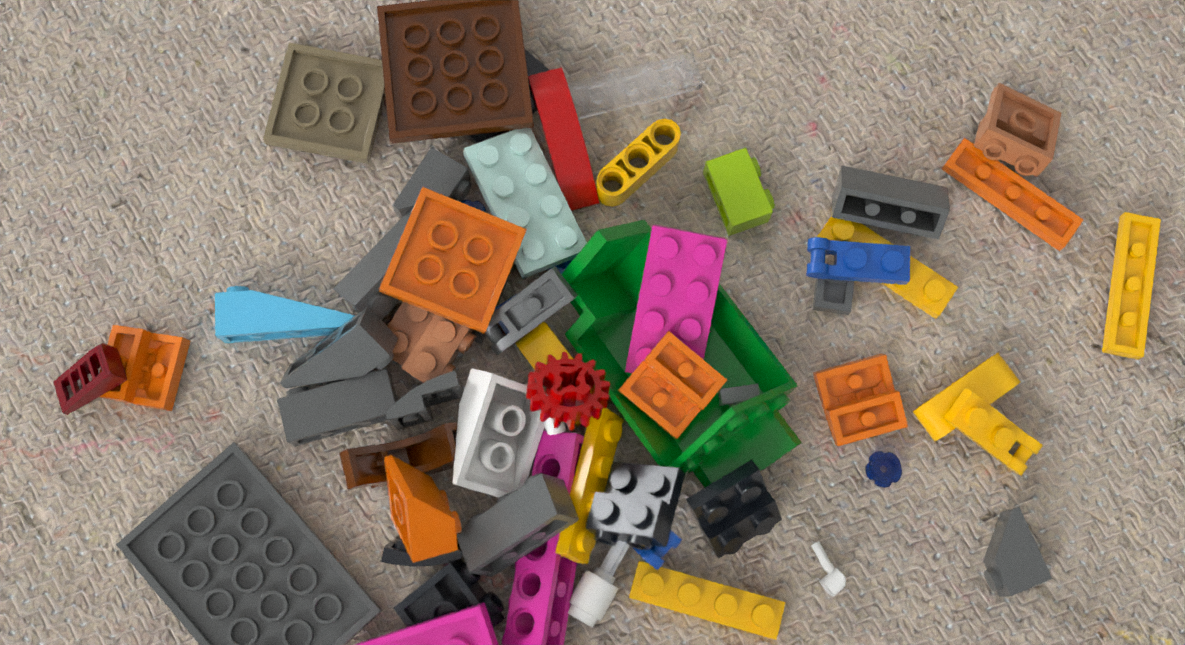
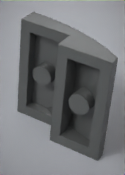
(415, 405)

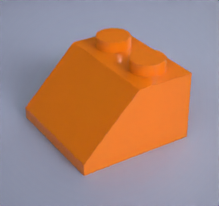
(420, 511)

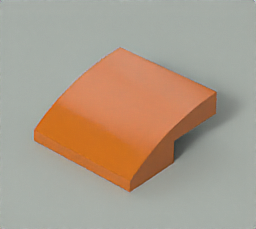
(151, 366)
(672, 385)
(860, 399)

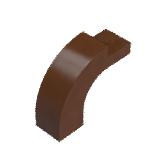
(427, 452)

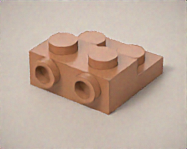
(1018, 131)
(427, 342)

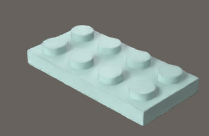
(525, 193)

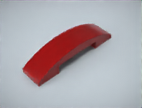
(564, 138)

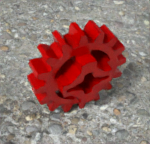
(568, 390)

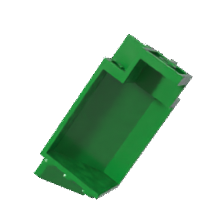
(719, 438)

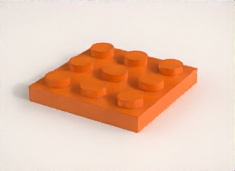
(452, 260)

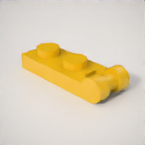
(992, 431)

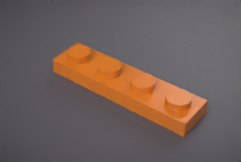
(1012, 195)

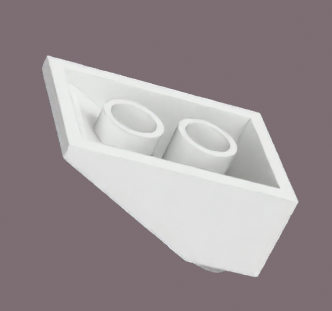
(495, 435)

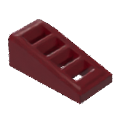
(111, 376)

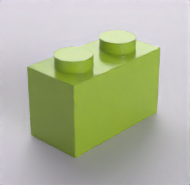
(738, 191)

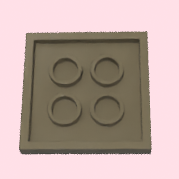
(327, 103)

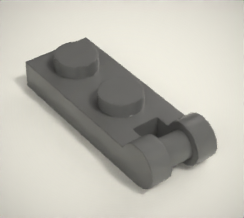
(529, 309)

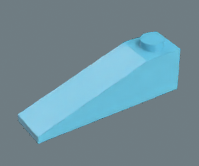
(258, 316)

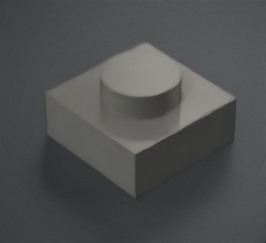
(833, 296)
(736, 395)

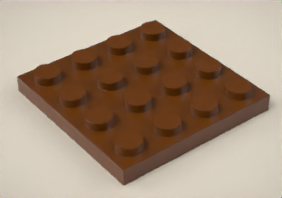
(453, 68)

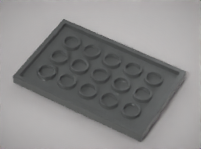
(245, 563)

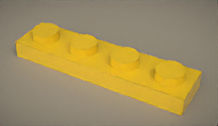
(1131, 286)
(926, 287)
(590, 477)
(707, 600)

